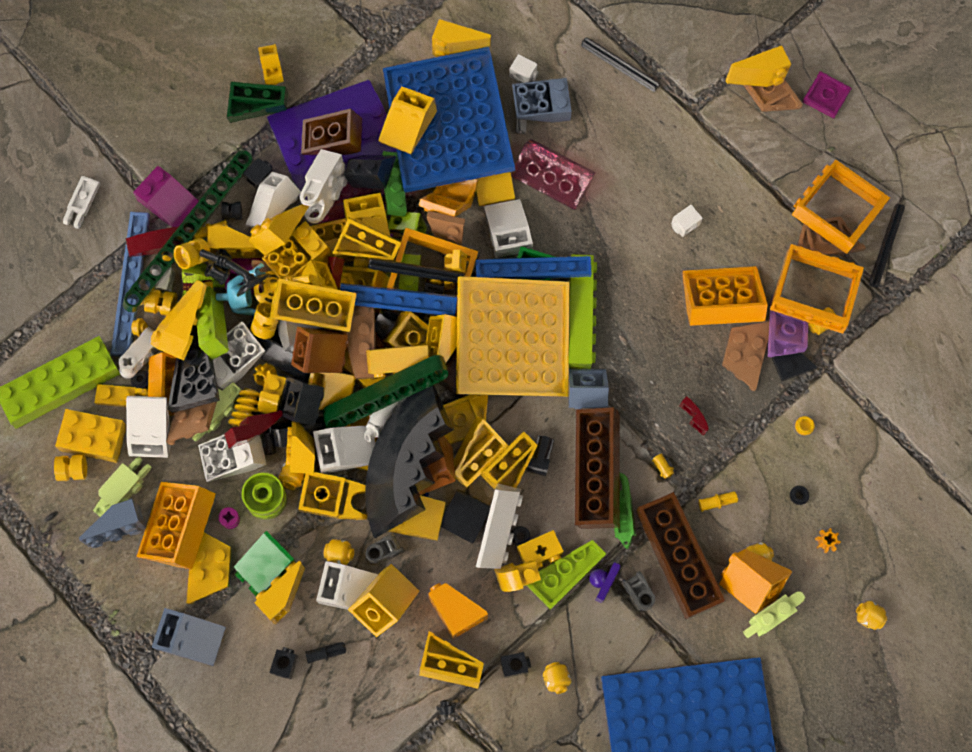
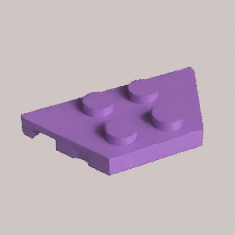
(786, 334)

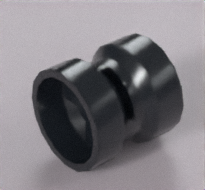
(232, 210)

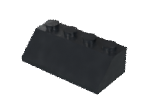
(277, 356)

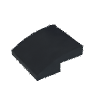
(465, 516)

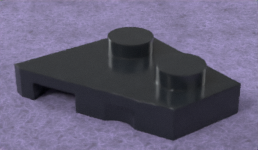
(792, 365)

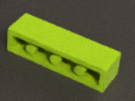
(212, 326)

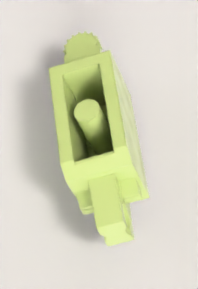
(223, 408)
(121, 485)
(774, 614)

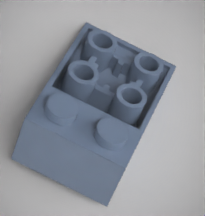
(543, 100)
(116, 522)
(188, 637)

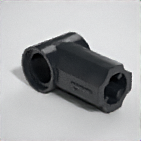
(540, 460)

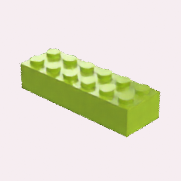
(57, 382)

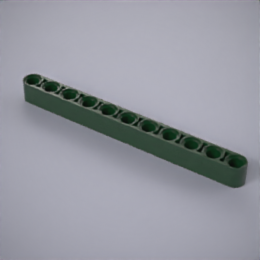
(182, 236)

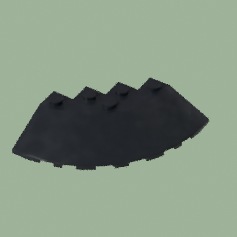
(402, 458)

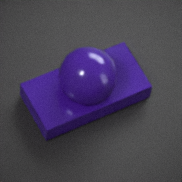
(600, 579)

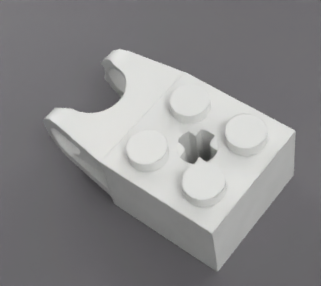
(323, 184)

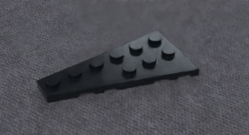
(193, 379)

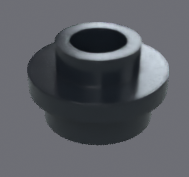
(143, 384)
(799, 489)
(520, 529)
(446, 707)

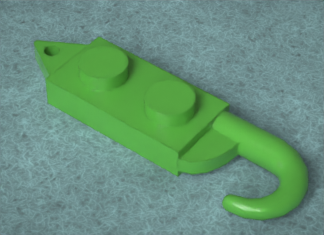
(627, 524)

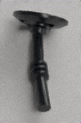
(249, 279)

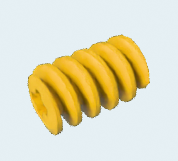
(245, 406)

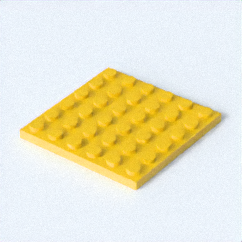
(512, 337)

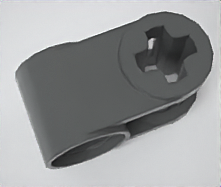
(385, 549)
(639, 590)

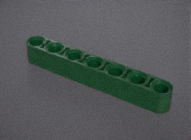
(385, 392)

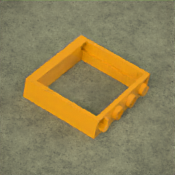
(855, 184)
(434, 244)
(810, 314)

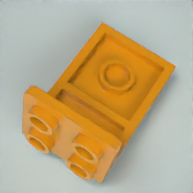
(450, 198)

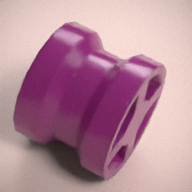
(232, 520)

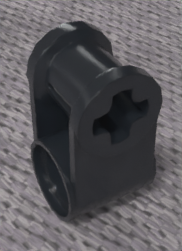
(217, 272)

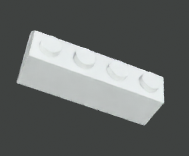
(498, 527)

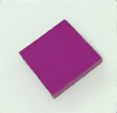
(826, 94)

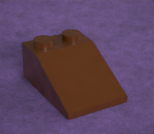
(332, 132)

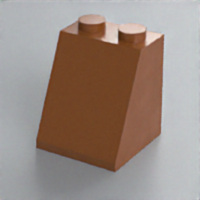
(319, 350)
(443, 469)

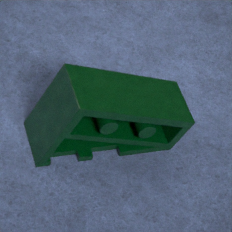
(255, 100)

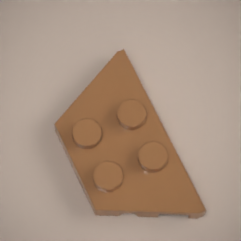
(774, 97)
(813, 241)
(746, 352)
(190, 422)

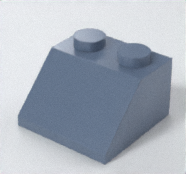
(587, 388)

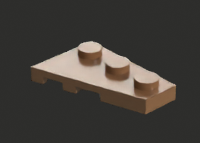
(446, 227)

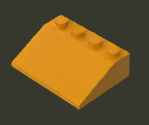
(724, 296)
(176, 524)

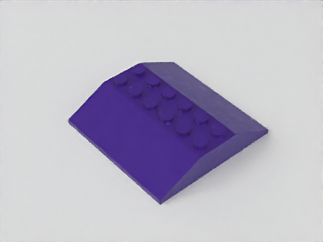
(288, 126)

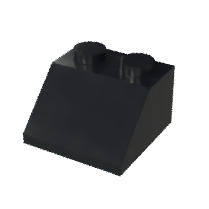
(369, 171)
(301, 401)

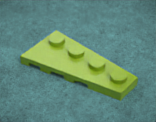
(565, 573)

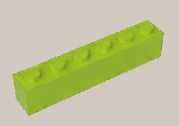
(582, 319)

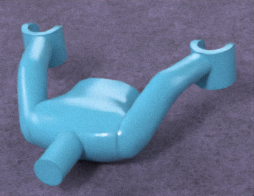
(239, 304)

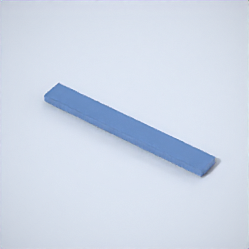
(131, 271)

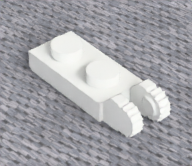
(81, 201)

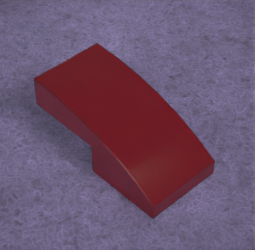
(698, 421)

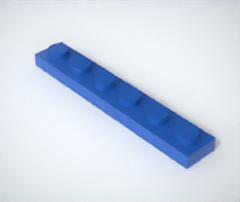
(534, 268)
(402, 299)

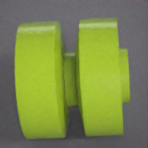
(264, 496)

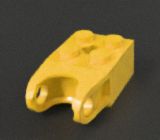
(339, 497)

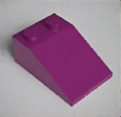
(165, 197)

